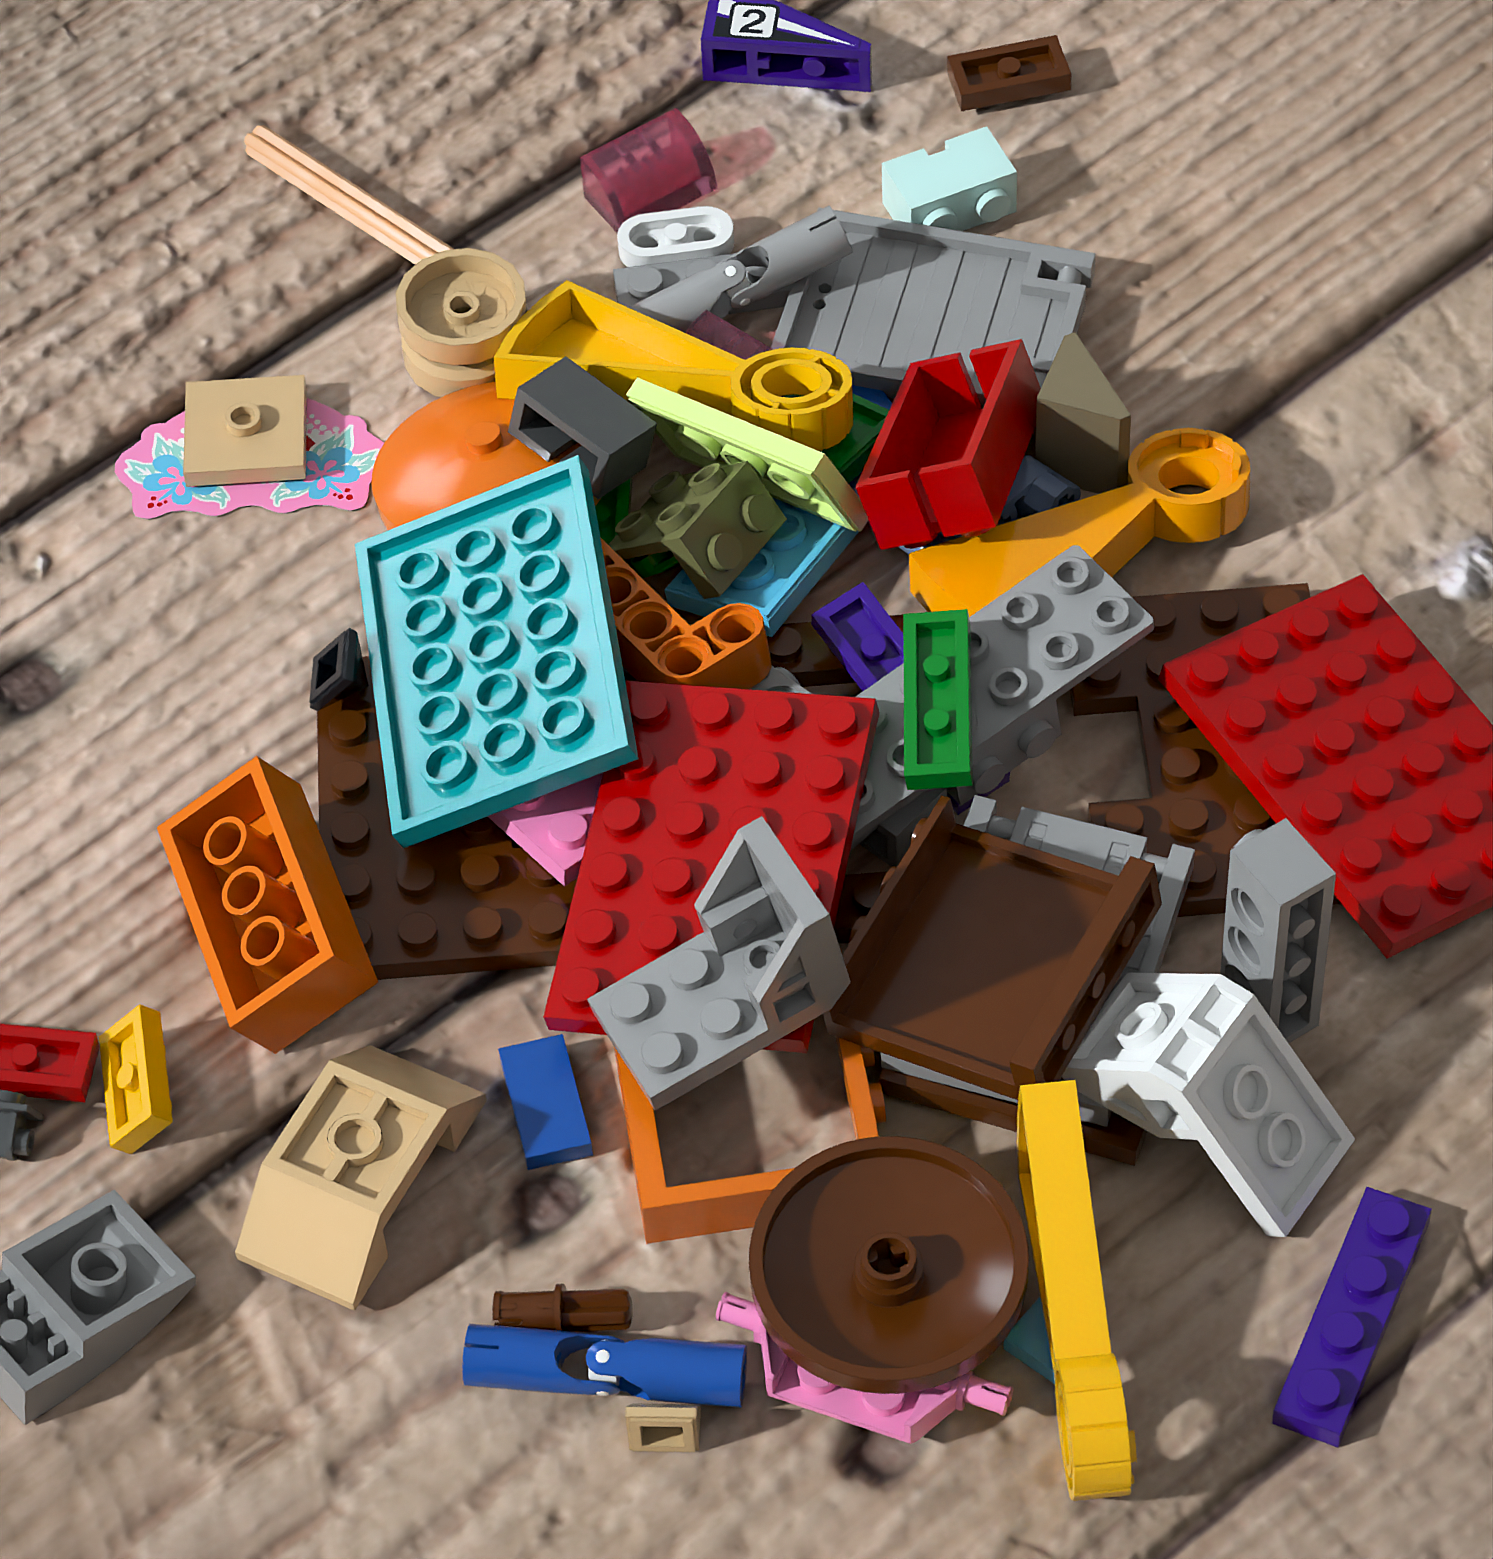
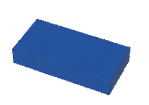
(545, 1102)

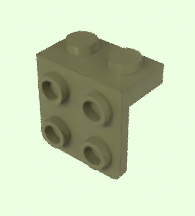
(707, 520)

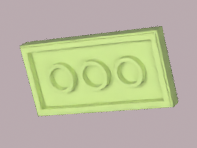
(784, 466)

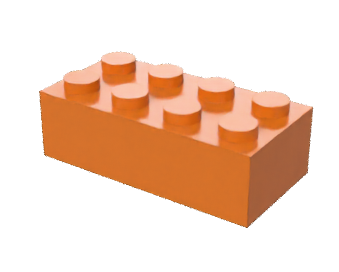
(266, 905)

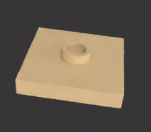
(245, 430)

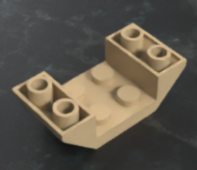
(347, 1168)

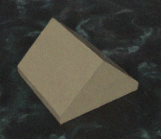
(1082, 422)

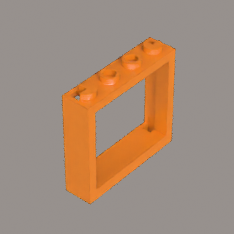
(732, 1201)

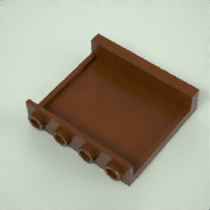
(989, 955)

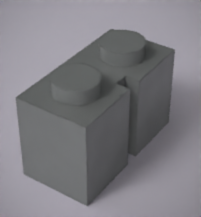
(573, 407)

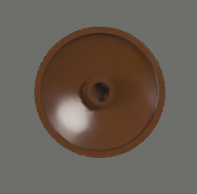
(888, 1264)

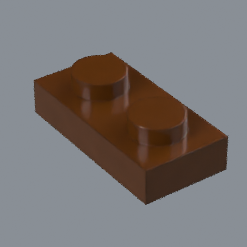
(1009, 73)

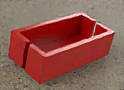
(944, 456)

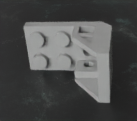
(737, 986)

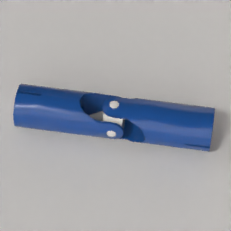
(642, 1367)

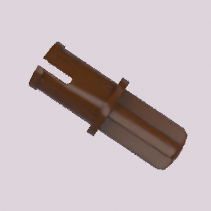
(564, 1309)

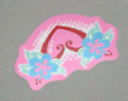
(337, 471)

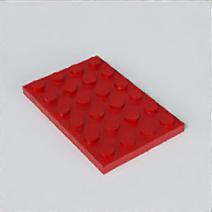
(1362, 749)
(667, 818)

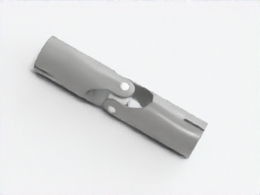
(787, 255)

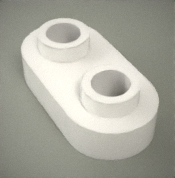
(675, 236)

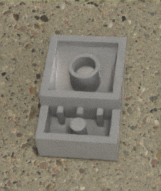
(81, 1301)

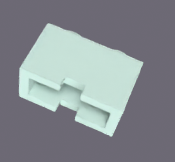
(952, 188)

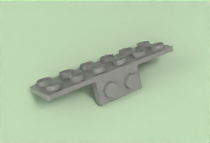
(1023, 657)

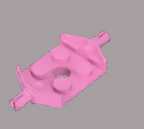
(894, 1415)

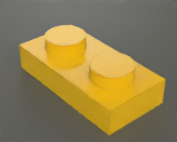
(135, 1079)

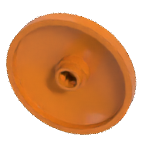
(451, 454)

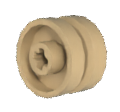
(456, 316)

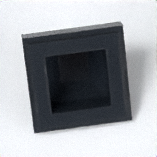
(337, 671)

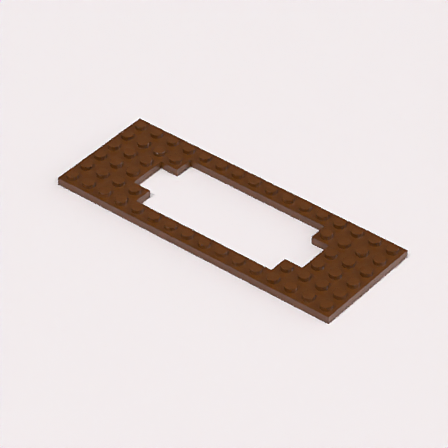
(486, 906)

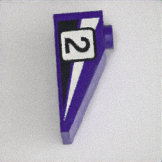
(780, 47)

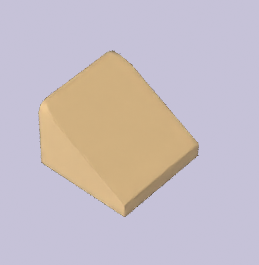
(663, 1427)

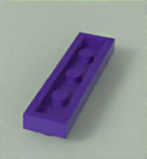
(867, 644)
(1351, 1317)

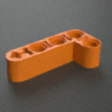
(661, 647)

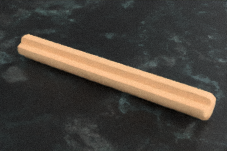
(342, 195)

